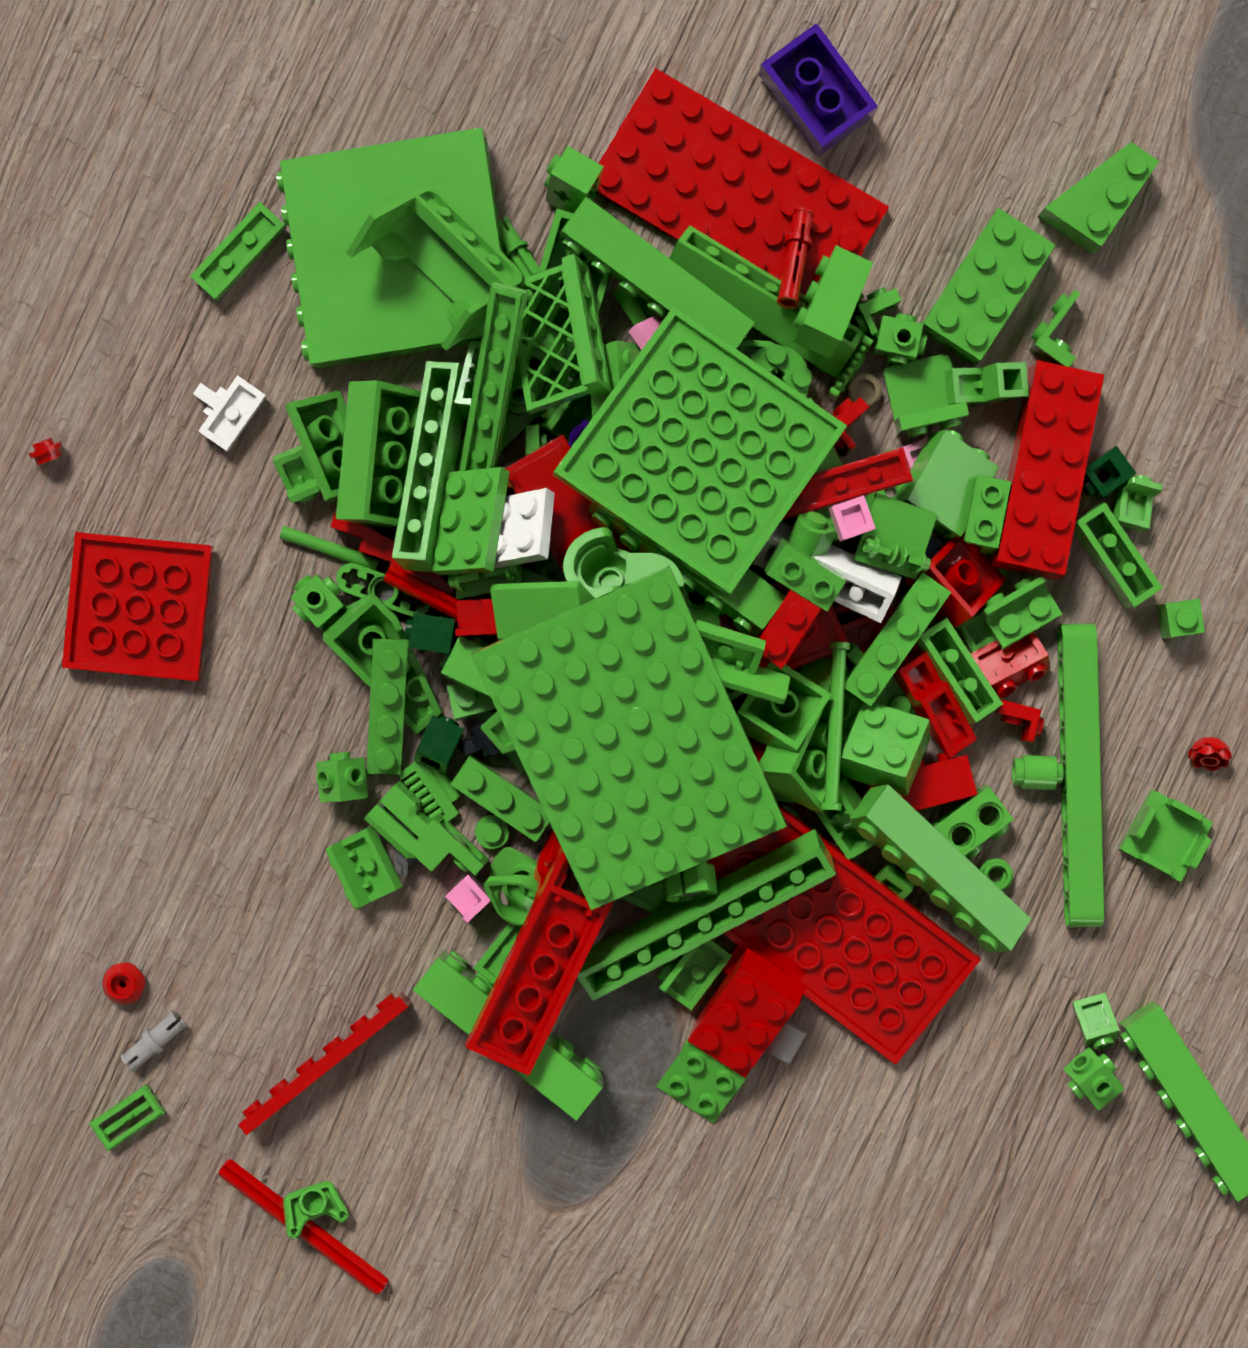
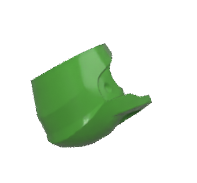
(515, 876)

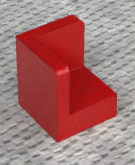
(475, 617)

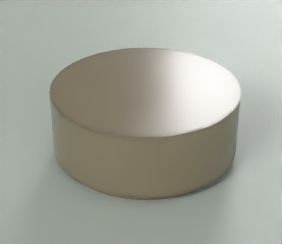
(865, 386)

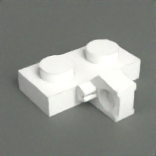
(228, 410)

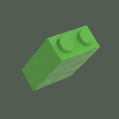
(946, 480)

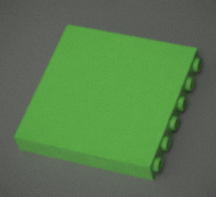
(363, 302)

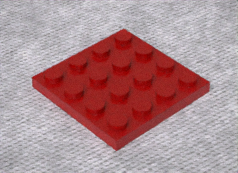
(137, 606)

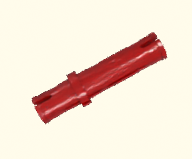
(797, 244)

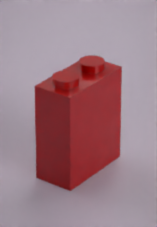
(789, 628)

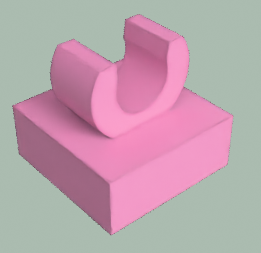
(851, 518)

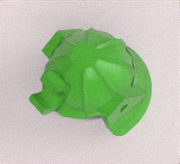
(596, 562)

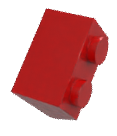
(967, 577)

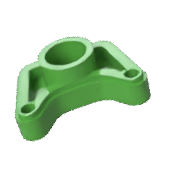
(310, 1204)

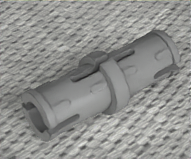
(153, 1041)

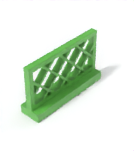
(586, 336)

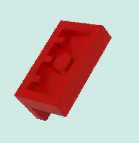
(1014, 665)

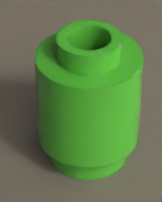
(1037, 772)

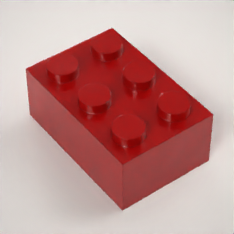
(746, 1013)

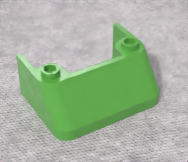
(443, 247)

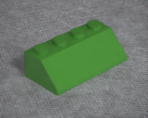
(803, 773)

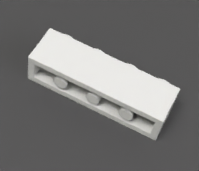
(867, 587)

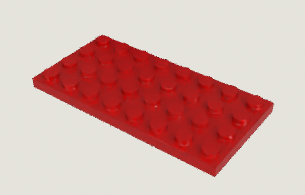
(705, 168)
(855, 947)

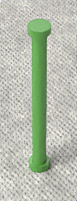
(835, 725)

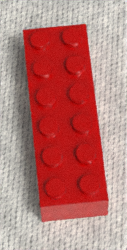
(1048, 469)

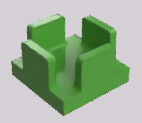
(1167, 836)

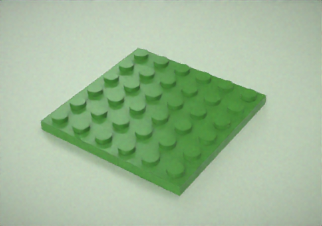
(700, 451)

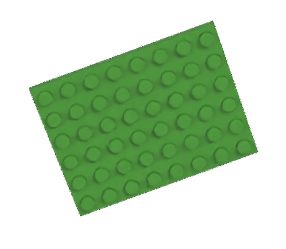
(629, 738)

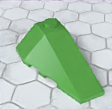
(351, 638)

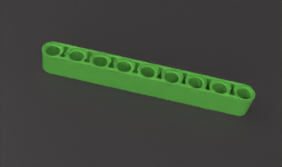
(1081, 775)

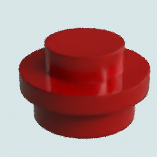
(45, 451)

